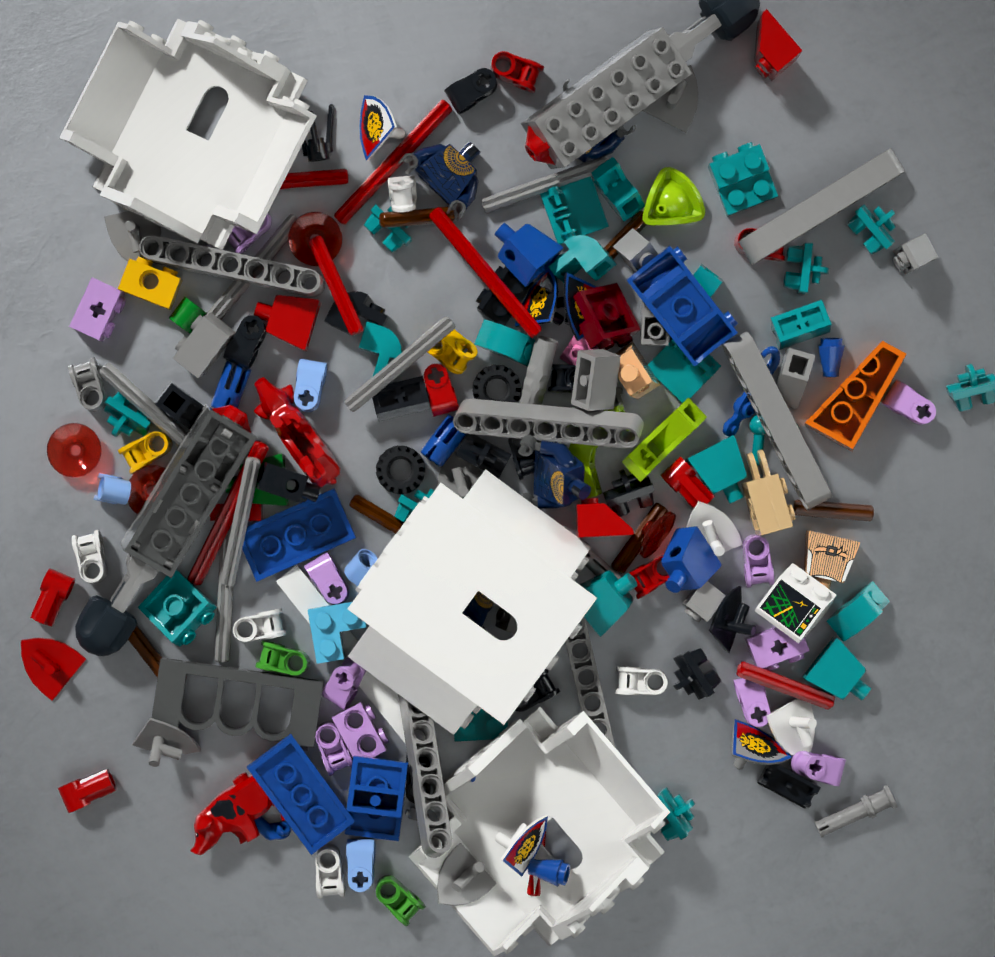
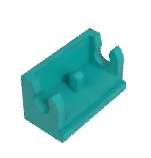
(801, 324)

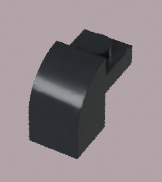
(372, 313)
(179, 404)

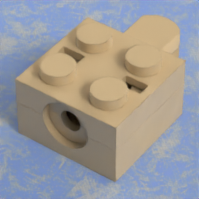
(766, 498)

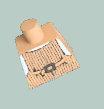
(635, 372)
(828, 557)

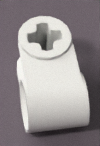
(402, 193)
(89, 555)
(261, 626)
(638, 681)
(329, 877)

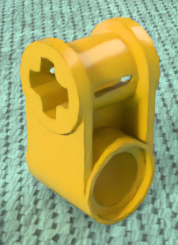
(452, 349)
(141, 451)

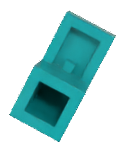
(617, 189)
(583, 253)
(380, 342)
(505, 342)
(858, 612)

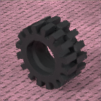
(497, 372)
(385, 462)

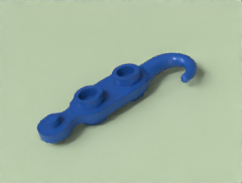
(742, 405)

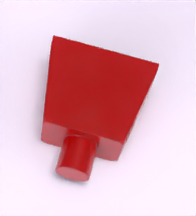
(290, 319)

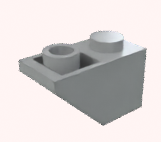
(635, 250)
(914, 254)
(651, 330)
(794, 375)
(703, 602)

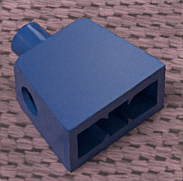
(526, 251)
(689, 560)

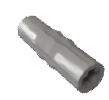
(538, 370)

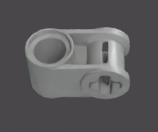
(87, 379)

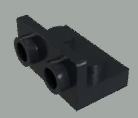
(492, 307)

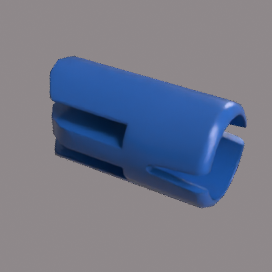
(227, 396)
(443, 442)

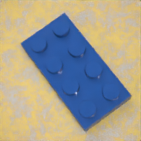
(296, 535)
(300, 794)

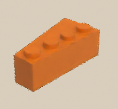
(852, 405)

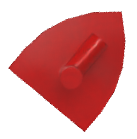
(50, 664)

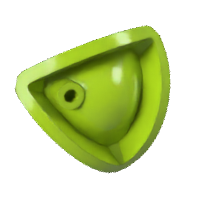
(673, 200)

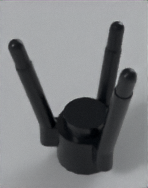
(318, 149)

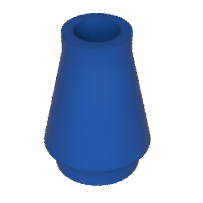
(831, 354)
(551, 871)

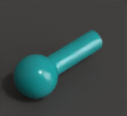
(759, 434)

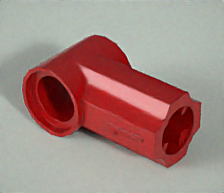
(683, 480)
(54, 591)
(81, 792)

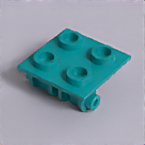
(574, 209)
(679, 374)

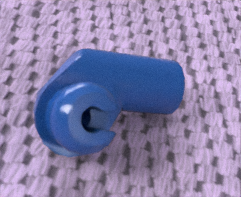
(273, 831)

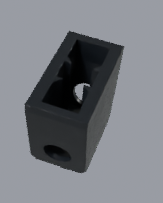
(274, 481)

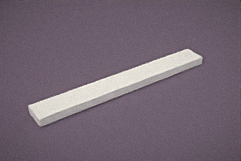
(306, 596)

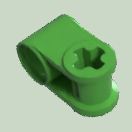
(281, 658)
(400, 900)

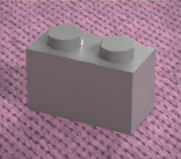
(203, 345)
(595, 379)

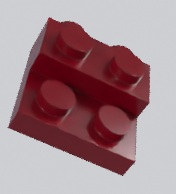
(606, 317)

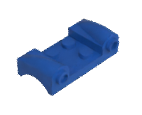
(682, 305)

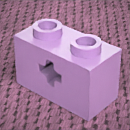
(86, 318)
(765, 658)

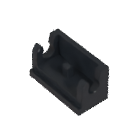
(401, 399)
(788, 784)

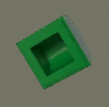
(186, 314)

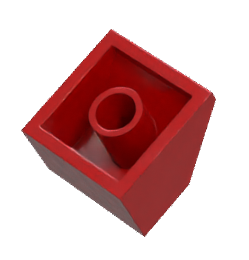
(773, 47)
(598, 520)

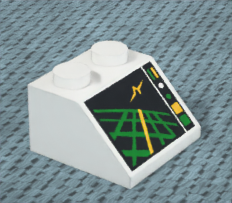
(795, 603)

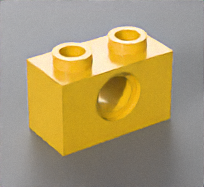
(135, 275)

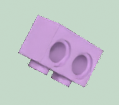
(353, 735)

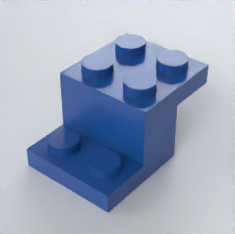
(376, 797)

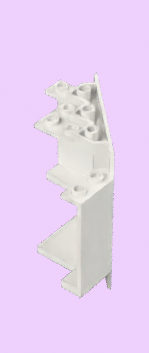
(139, 118)
(432, 572)
(587, 790)

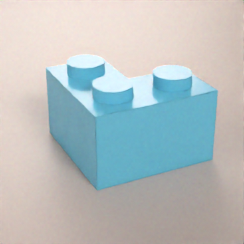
(326, 630)

